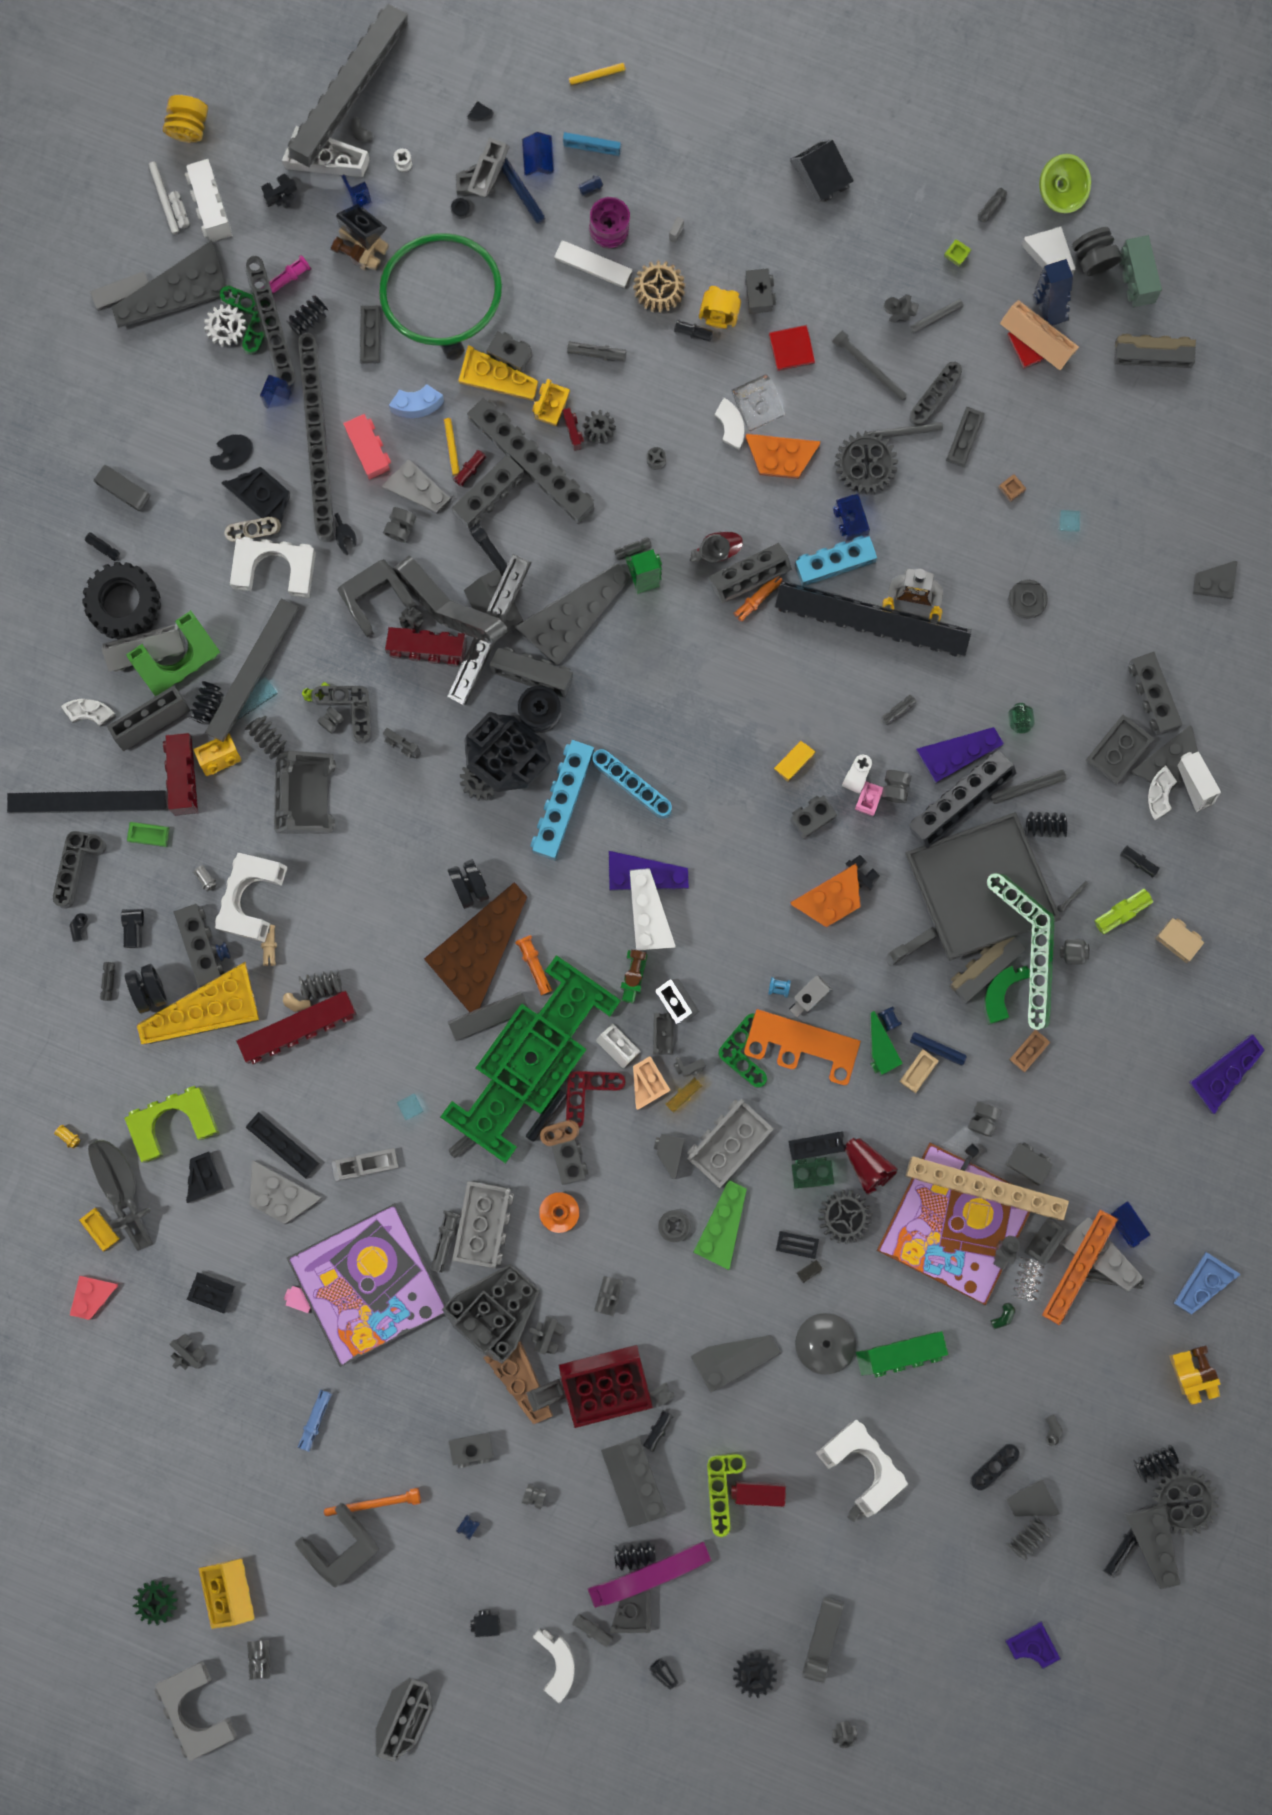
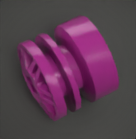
(609, 212)

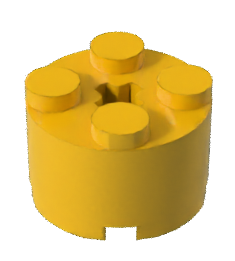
(720, 307)

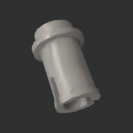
(204, 878)

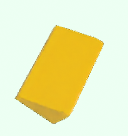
(794, 761)

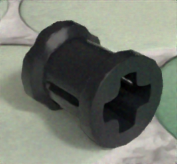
(452, 349)

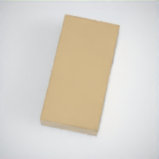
(918, 1071)

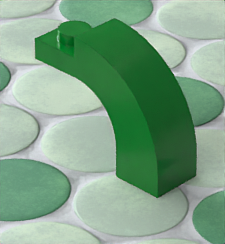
(994, 996)

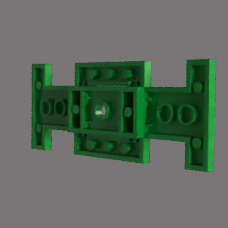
(513, 1078)

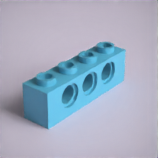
(809, 575)

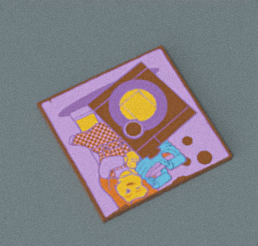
(951, 1232)

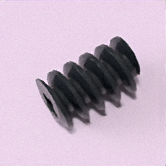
(307, 316)
(205, 703)
(1046, 823)
(1156, 1463)
(634, 1556)

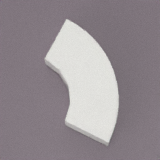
(732, 423)
(88, 709)
(1159, 793)

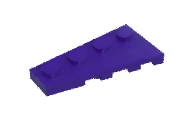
(956, 753)
(664, 875)
(1225, 1073)

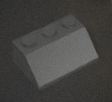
(481, 593)

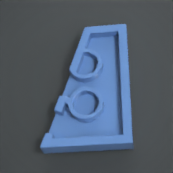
(1204, 1282)

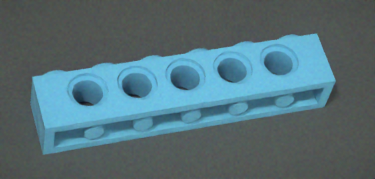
(573, 751)

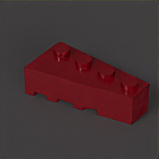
(426, 646)
(180, 774)

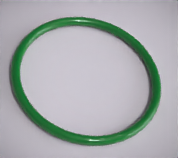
(446, 340)

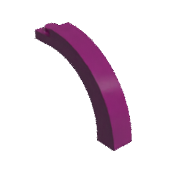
(649, 1576)

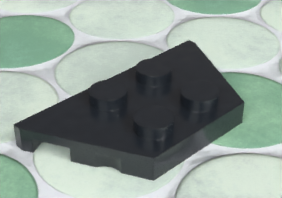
(260, 493)

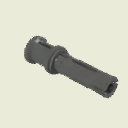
(446, 1231)

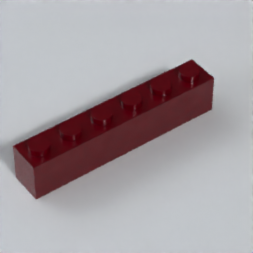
(296, 1027)

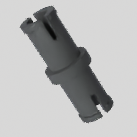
(592, 1630)

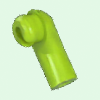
(306, 693)

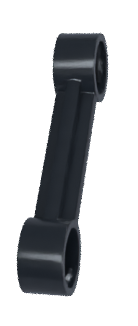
(484, 542)

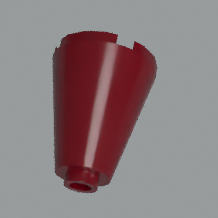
(869, 1165)

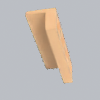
(1039, 334)

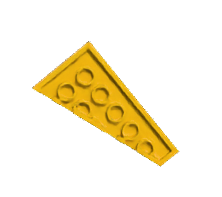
(213, 1006)

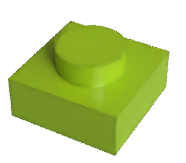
(957, 252)

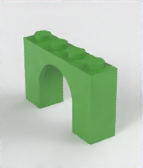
(199, 651)

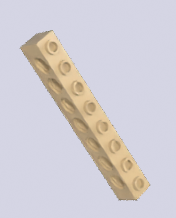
(987, 1188)

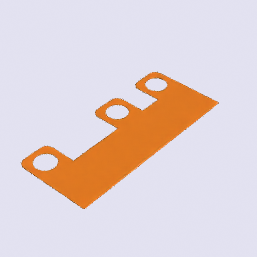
(799, 1038)

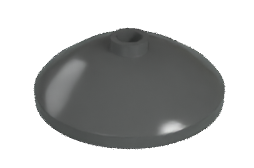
(811, 1338)

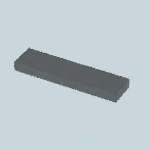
(486, 1016)

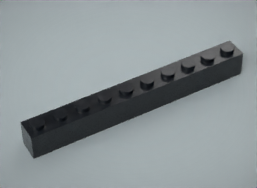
(873, 618)

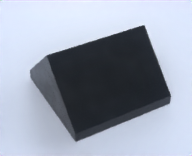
(360, 225)

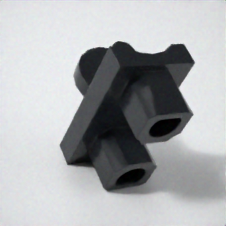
(281, 194)
(868, 879)

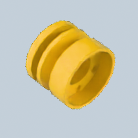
(185, 118)

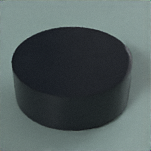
(460, 208)

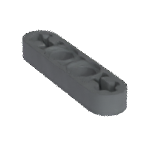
(935, 393)

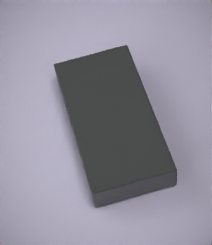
(546, 1395)

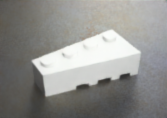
(334, 159)

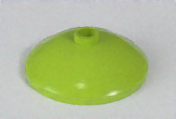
(1073, 180)

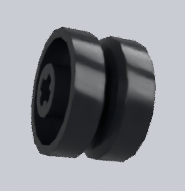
(539, 697)
(467, 884)
(145, 988)

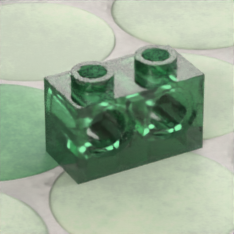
(812, 1179)

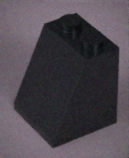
(823, 170)

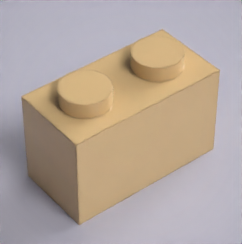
(1180, 939)

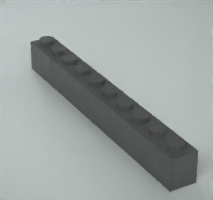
(347, 85)

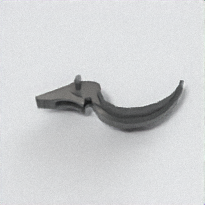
(119, 1187)

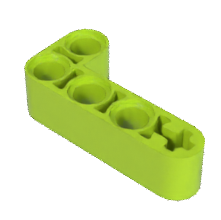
(721, 1495)

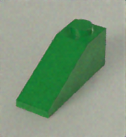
(883, 1053)

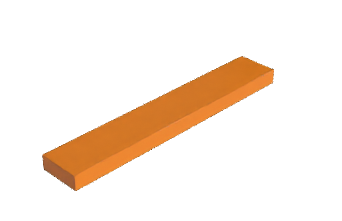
(1080, 1267)

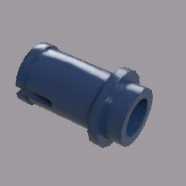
(590, 185)

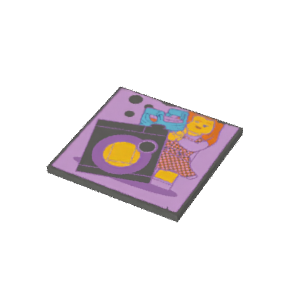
(367, 1284)

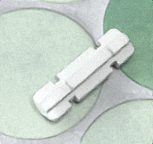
(179, 209)

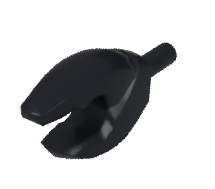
(343, 532)

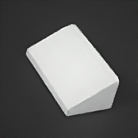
(618, 1046)

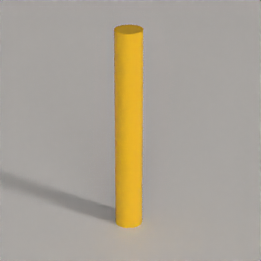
(597, 73)
(451, 446)

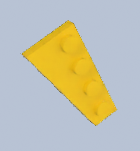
(489, 374)

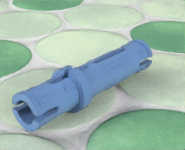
(315, 1418)

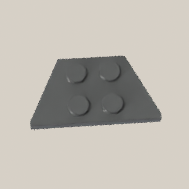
(1168, 756)

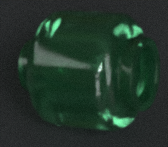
(1021, 718)

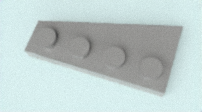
(1110, 1260)

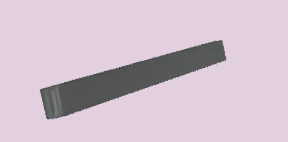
(312, 429)

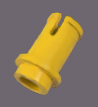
(67, 1136)

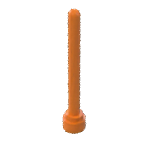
(411, 1496)

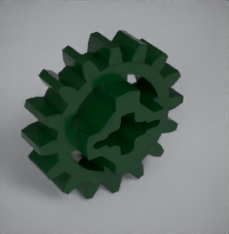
(155, 1594)

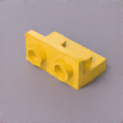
(217, 755)

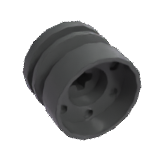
(1097, 251)

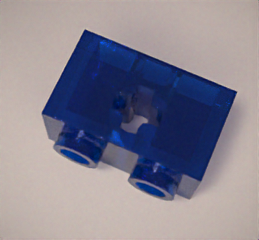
(851, 506)

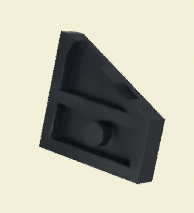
(203, 1177)

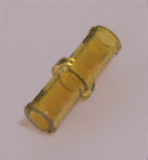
(683, 1095)

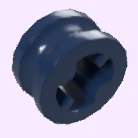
(223, 951)

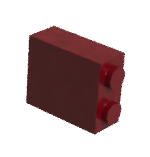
(759, 1493)

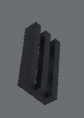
(780, 1241)

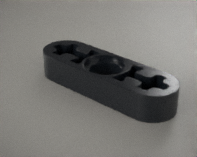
(1002, 1453)

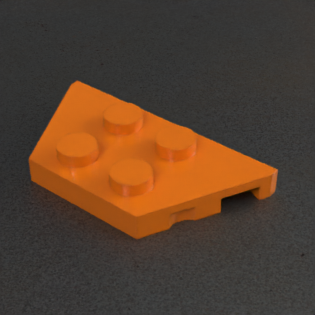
(781, 455)
(831, 898)

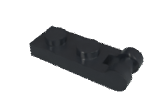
(816, 1146)

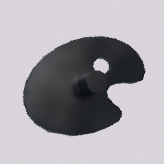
(234, 447)

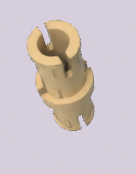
(269, 947)

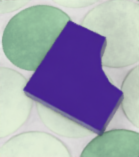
(1033, 1644)

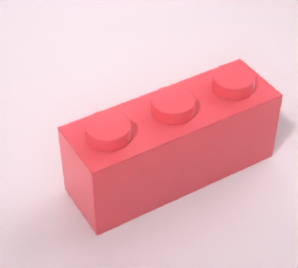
(367, 446)

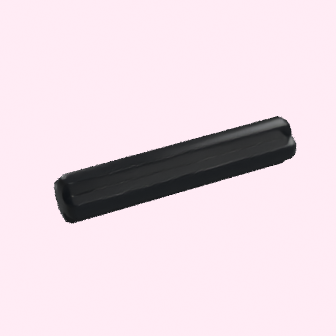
(546, 1115)

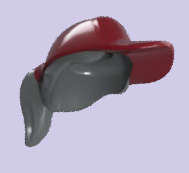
(718, 547)

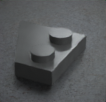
(1216, 581)
(408, 749)

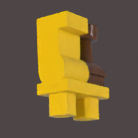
(1195, 1380)

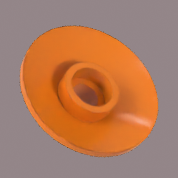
(548, 1212)

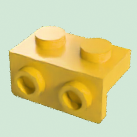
(551, 403)

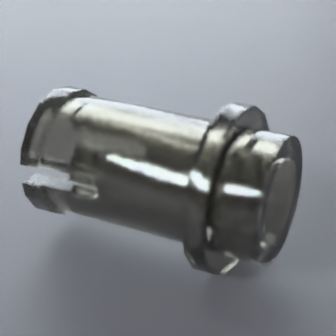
(810, 1271)

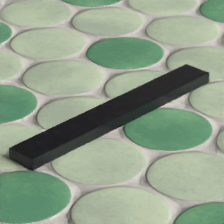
(86, 801)

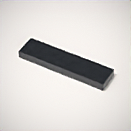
(282, 1145)

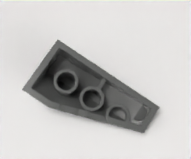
(730, 1360)

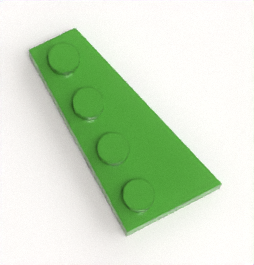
(721, 1230)

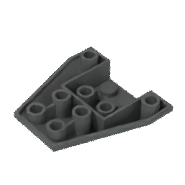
(493, 1312)

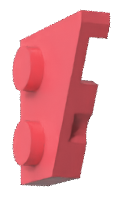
(90, 1296)

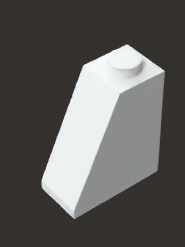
(1048, 247)
(1198, 781)

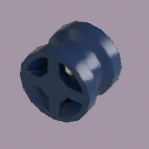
(468, 1527)

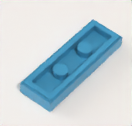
(591, 144)

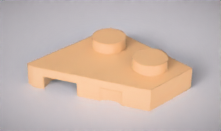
(648, 1083)

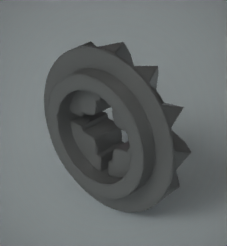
(684, 1225)

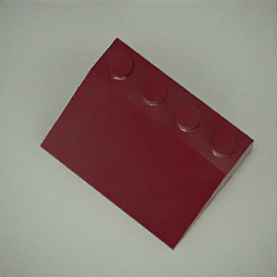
(605, 1386)

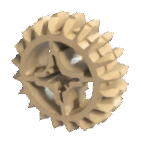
(677, 285)

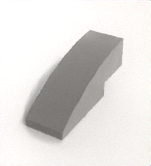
(488, 167)
(364, 1164)

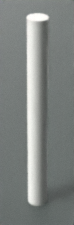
(163, 197)

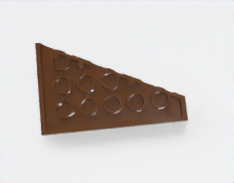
(474, 951)

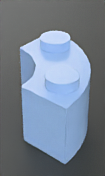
(416, 403)

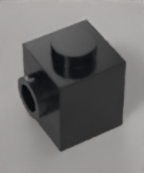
(485, 1624)

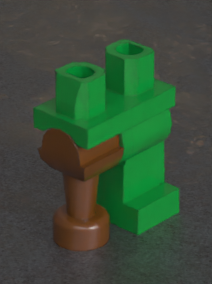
(634, 976)

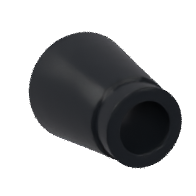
(662, 1672)

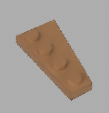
(520, 1378)

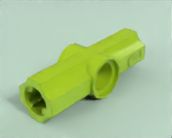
(1123, 911)

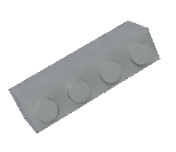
(157, 642)

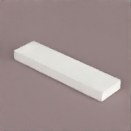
(593, 264)

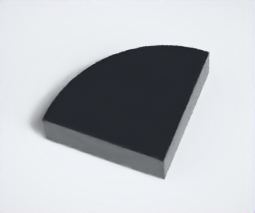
(479, 112)

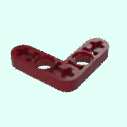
(586, 1085)

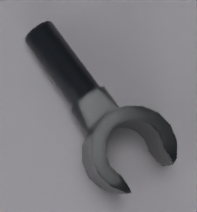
(972, 1151)

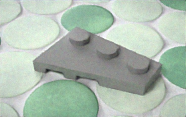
(415, 486)

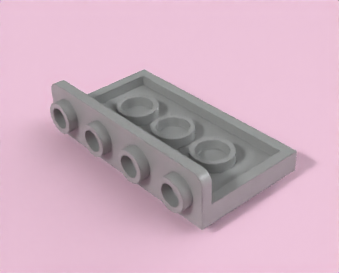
(729, 1142)
(482, 1225)

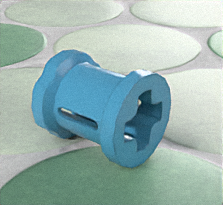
(782, 991)

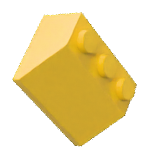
(226, 1593)

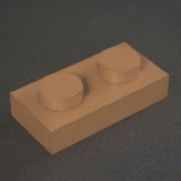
(1029, 1051)

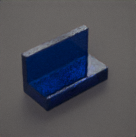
(538, 154)
(357, 194)
(272, 387)
(1130, 1225)

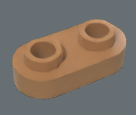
(560, 1131)

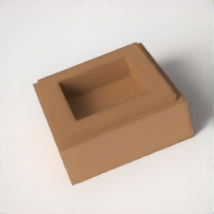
(1012, 487)

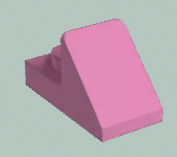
(869, 799)

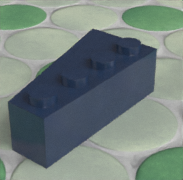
(1054, 292)

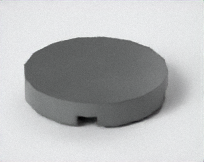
(1027, 599)

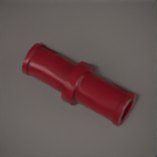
(469, 468)

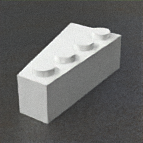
(208, 200)
(648, 914)

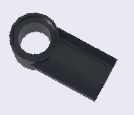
(132, 921)

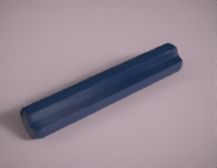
(938, 1049)

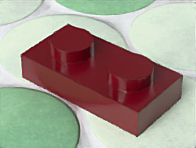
(570, 421)

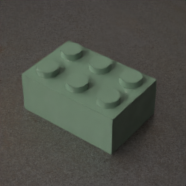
(1140, 271)

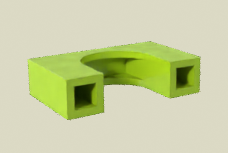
(142, 1123)

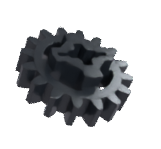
(746, 1686)

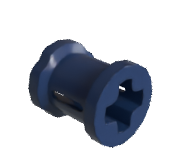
(889, 1019)

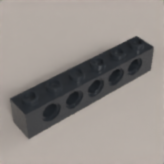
(974, 796)

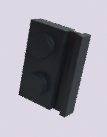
(211, 1293)

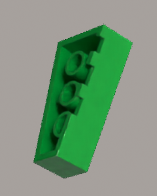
(645, 570)
(901, 1354)

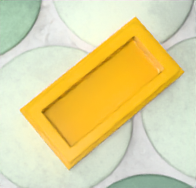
(99, 1229)

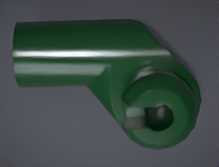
(1006, 1317)

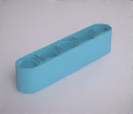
(636, 792)

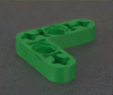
(255, 319)
(738, 1056)

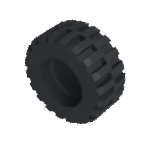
(111, 578)

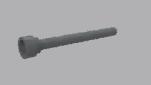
(842, 341)

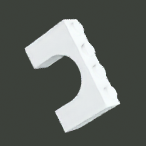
(250, 553)
(246, 871)
(887, 1479)

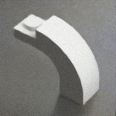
(565, 1666)

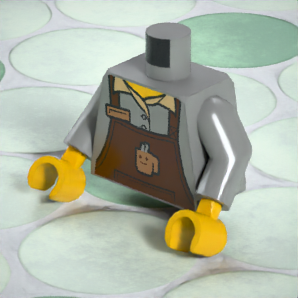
(918, 588)

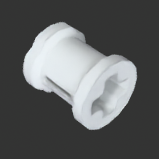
(402, 154)

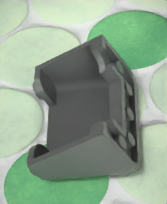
(302, 793)

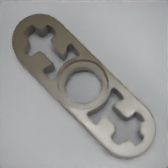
(264, 521)

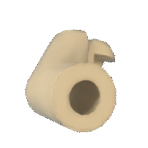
(295, 1005)

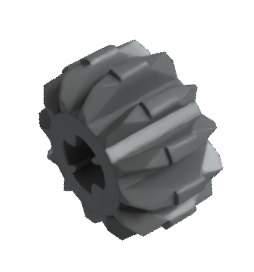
(595, 432)

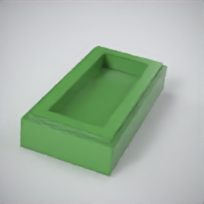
(148, 834)

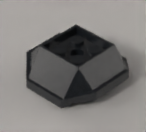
(501, 737)

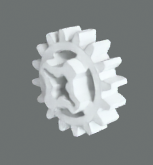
(231, 321)

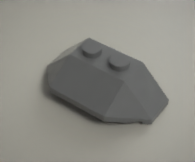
(403, 1719)

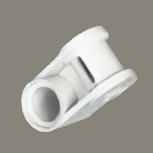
(856, 776)

